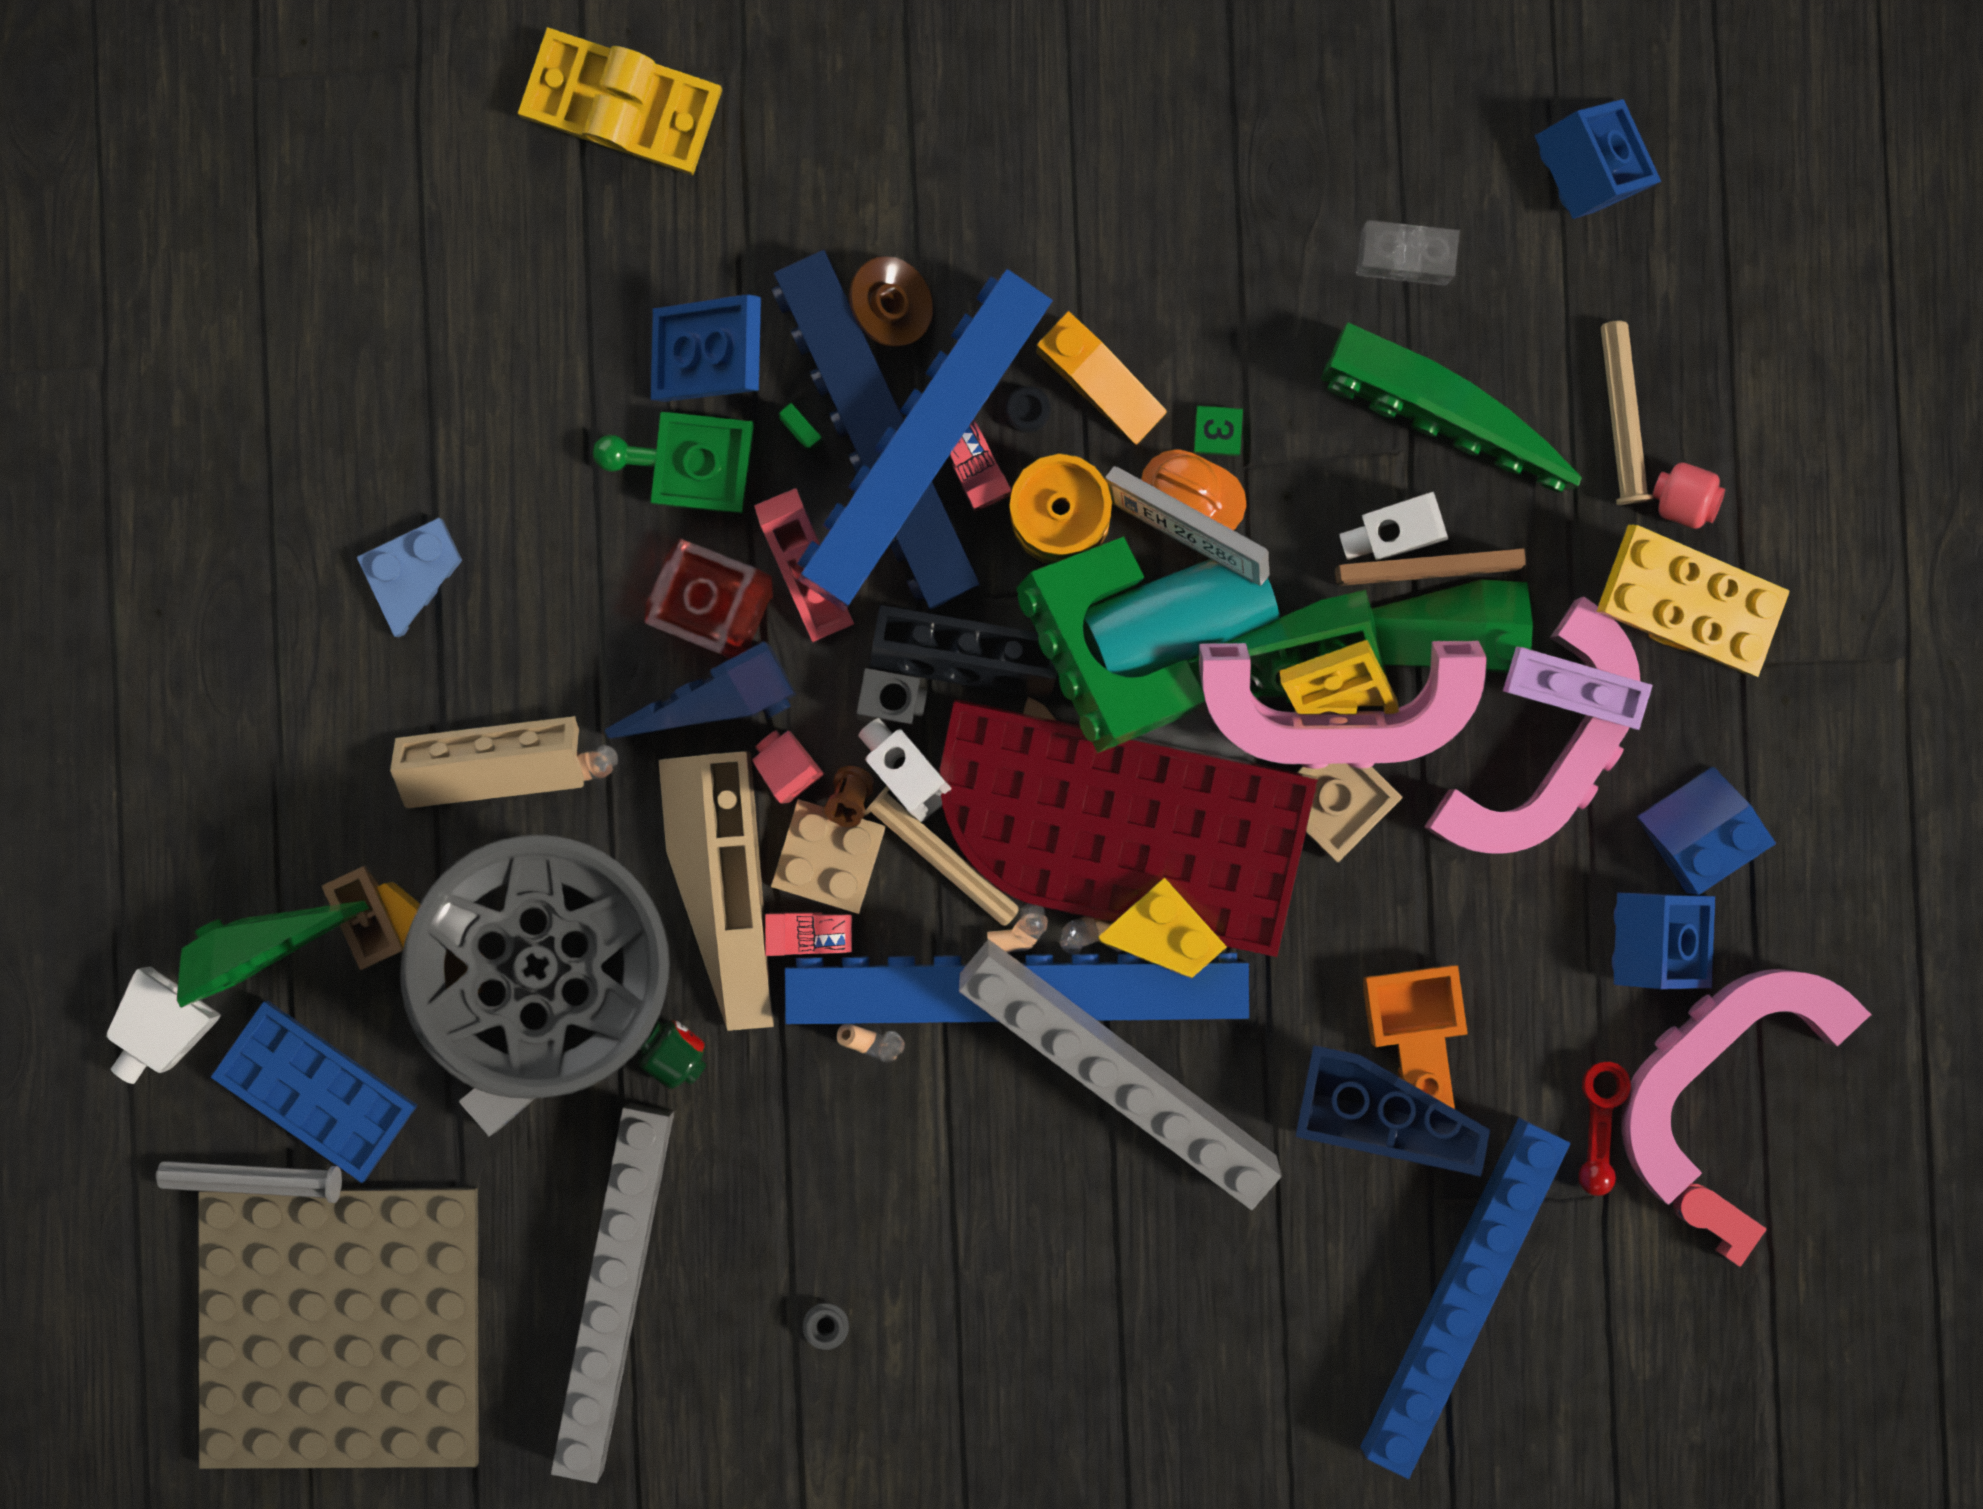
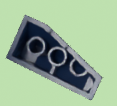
(736, 690)
(1376, 1112)

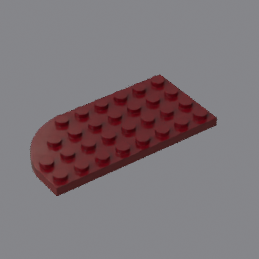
(1107, 826)

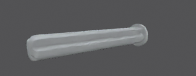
(251, 1179)

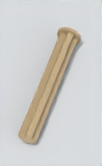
(1624, 414)
(943, 857)

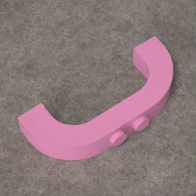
(1335, 738)
(1569, 783)
(1699, 1041)

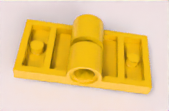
(620, 100)
(1692, 601)

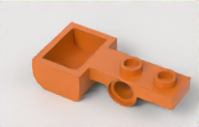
(1417, 1014)

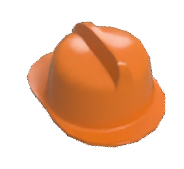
(1198, 485)

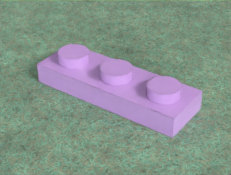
(1577, 687)

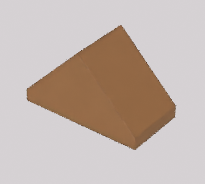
(371, 932)

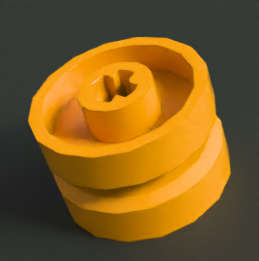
(1066, 482)

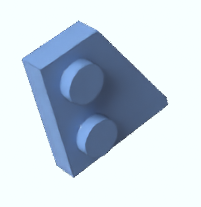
(409, 571)

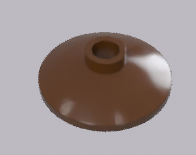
(904, 294)

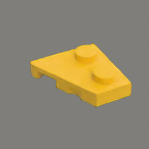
(1339, 682)
(1165, 932)

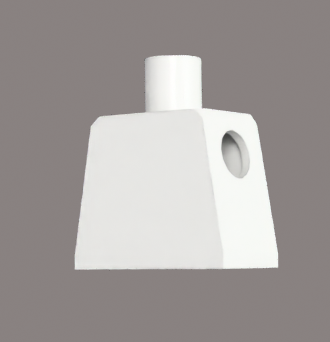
(1418, 524)
(916, 781)
(154, 1026)

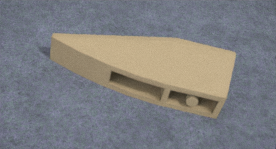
(718, 873)

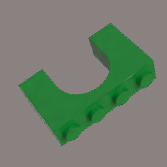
(1108, 704)

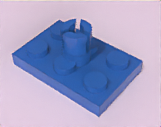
(706, 348)

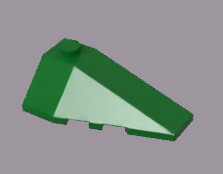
(1476, 611)
(1302, 637)
(244, 947)

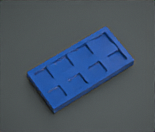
(314, 1091)

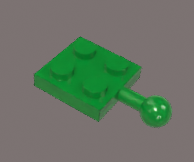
(696, 461)

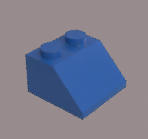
(1597, 158)
(1705, 831)
(1663, 941)

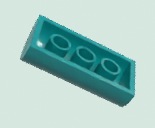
(1174, 615)

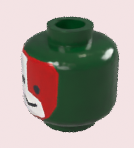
(672, 1054)

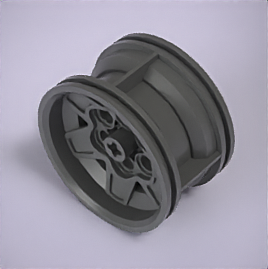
(616, 920)

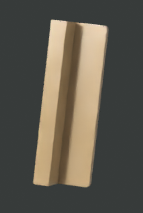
(487, 762)

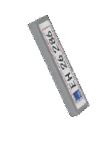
(1188, 526)

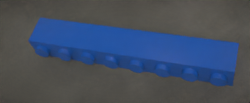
(924, 439)
(1464, 1298)

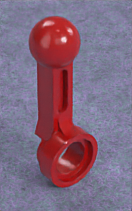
(1597, 1175)

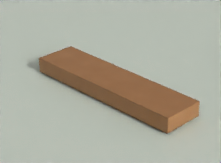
(1430, 567)

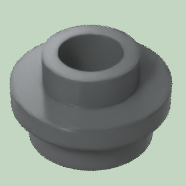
(825, 1340)

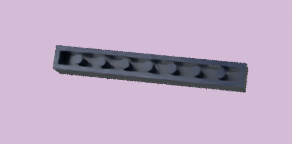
(865, 413)

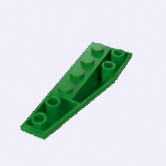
(1443, 403)

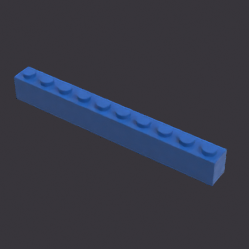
(931, 991)

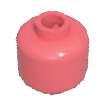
(1689, 495)

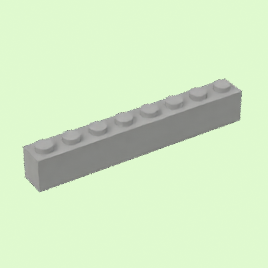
(1119, 1074)
(612, 1292)

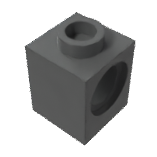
(870, 697)

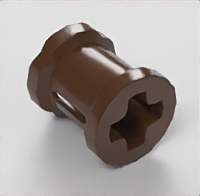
(849, 796)

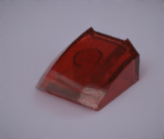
(708, 599)

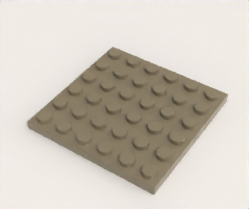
(339, 1329)

